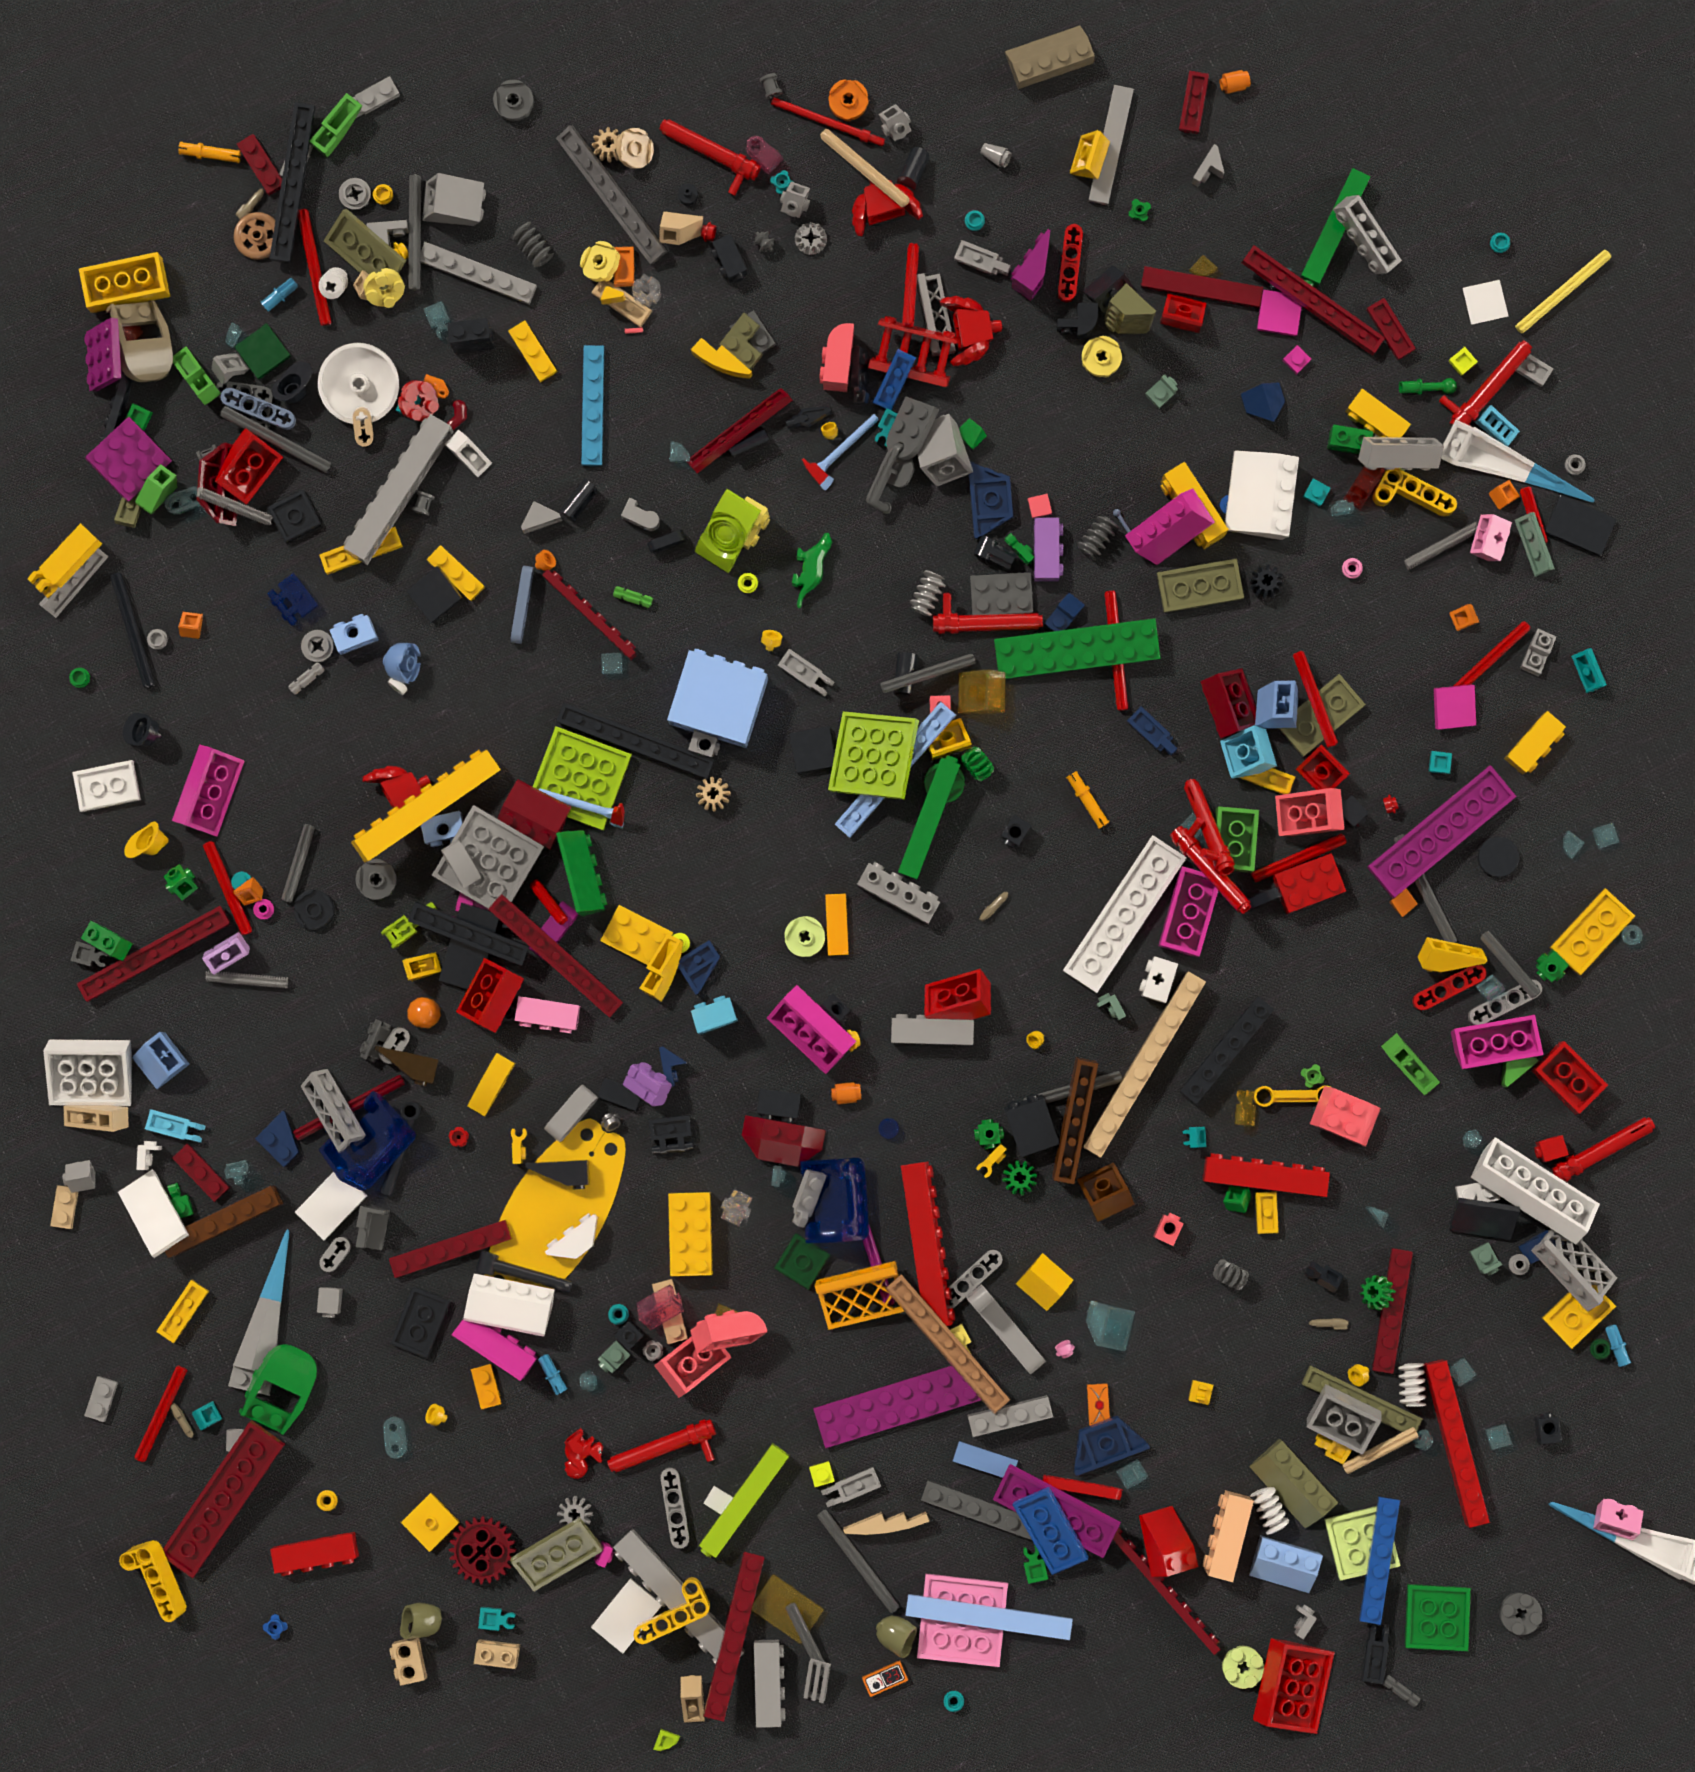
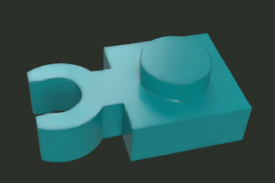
(886, 423)
(492, 1619)

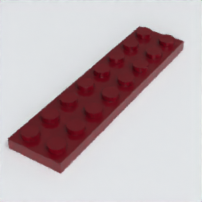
(222, 1498)

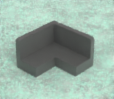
(372, 1227)

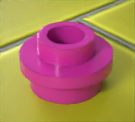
(269, 912)

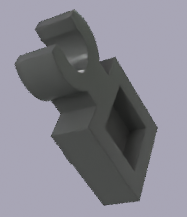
(86, 954)

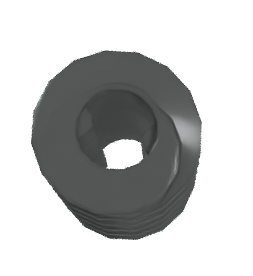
(531, 245)
(1097, 536)

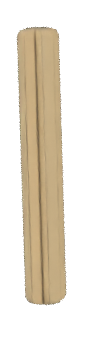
(1380, 1450)

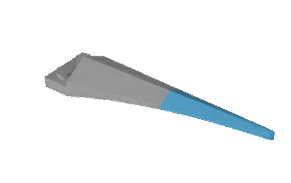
(263, 1327)

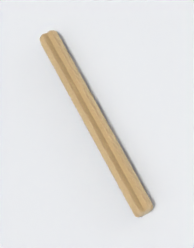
(864, 167)

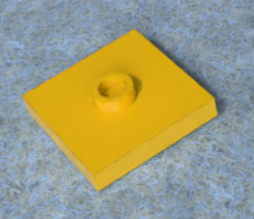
(430, 1522)

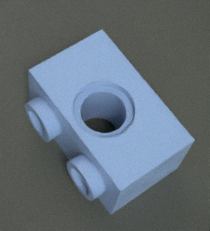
(365, 635)
(431, 828)

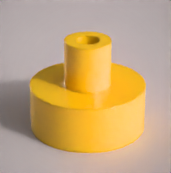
(771, 639)
(1358, 1375)
(435, 1415)

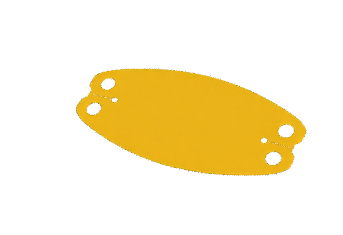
(546, 1208)

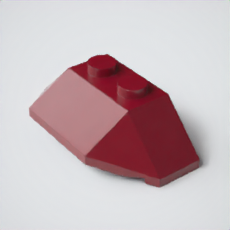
(208, 471)
(781, 1141)

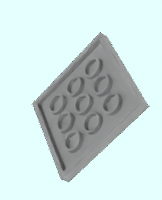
(499, 855)

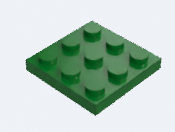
(1437, 1617)

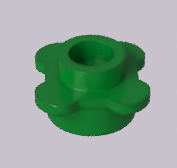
(1136, 204)

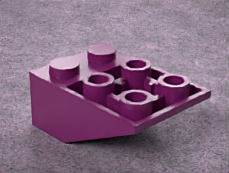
(1030, 276)

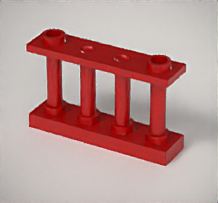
(918, 372)

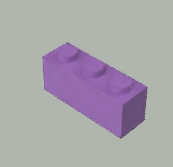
(1047, 549)

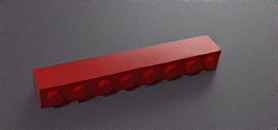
(926, 1239)
(1456, 1443)

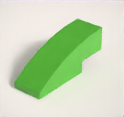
(336, 125)
(195, 376)

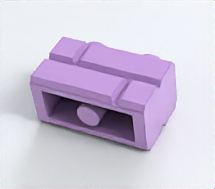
(226, 953)

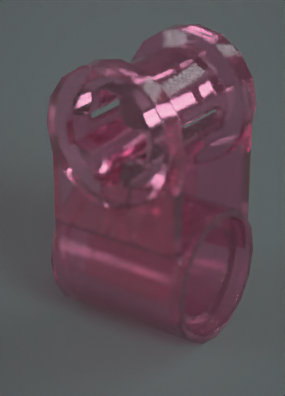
(766, 156)

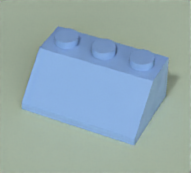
(1285, 1564)

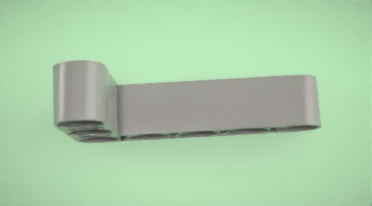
(1005, 1329)

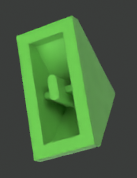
(1514, 1069)

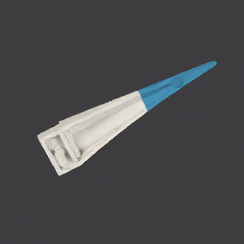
(1481, 452)
(1660, 1549)

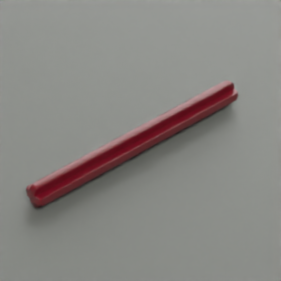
(354, 1105)

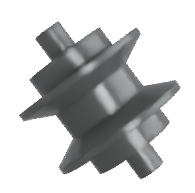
(764, 241)

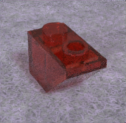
(1363, 486)

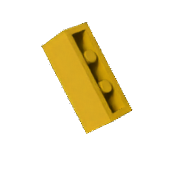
(1376, 416)
(1535, 743)

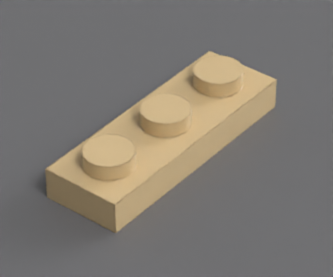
(675, 1327)

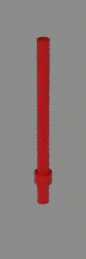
(864, 134)

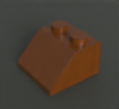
(1105, 1192)

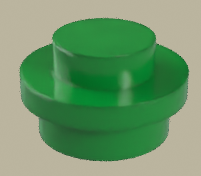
(79, 677)

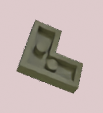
(738, 341)

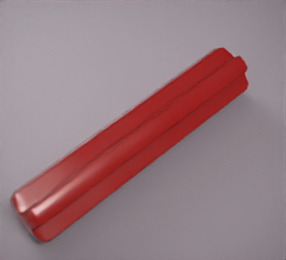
(1530, 506)
(548, 901)

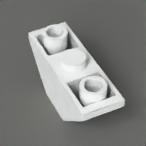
(576, 1240)

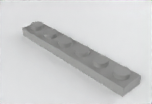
(477, 273)

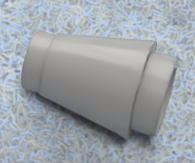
(996, 154)

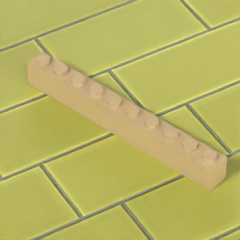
(1143, 1064)

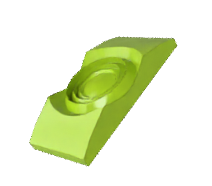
(727, 530)

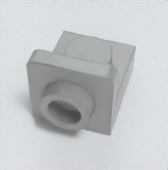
(1304, 1624)

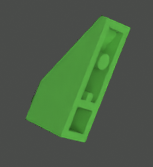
(1410, 1064)

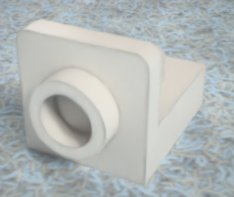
(144, 1159)

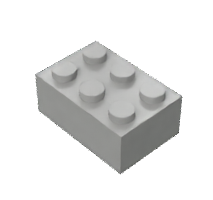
(1344, 1419)

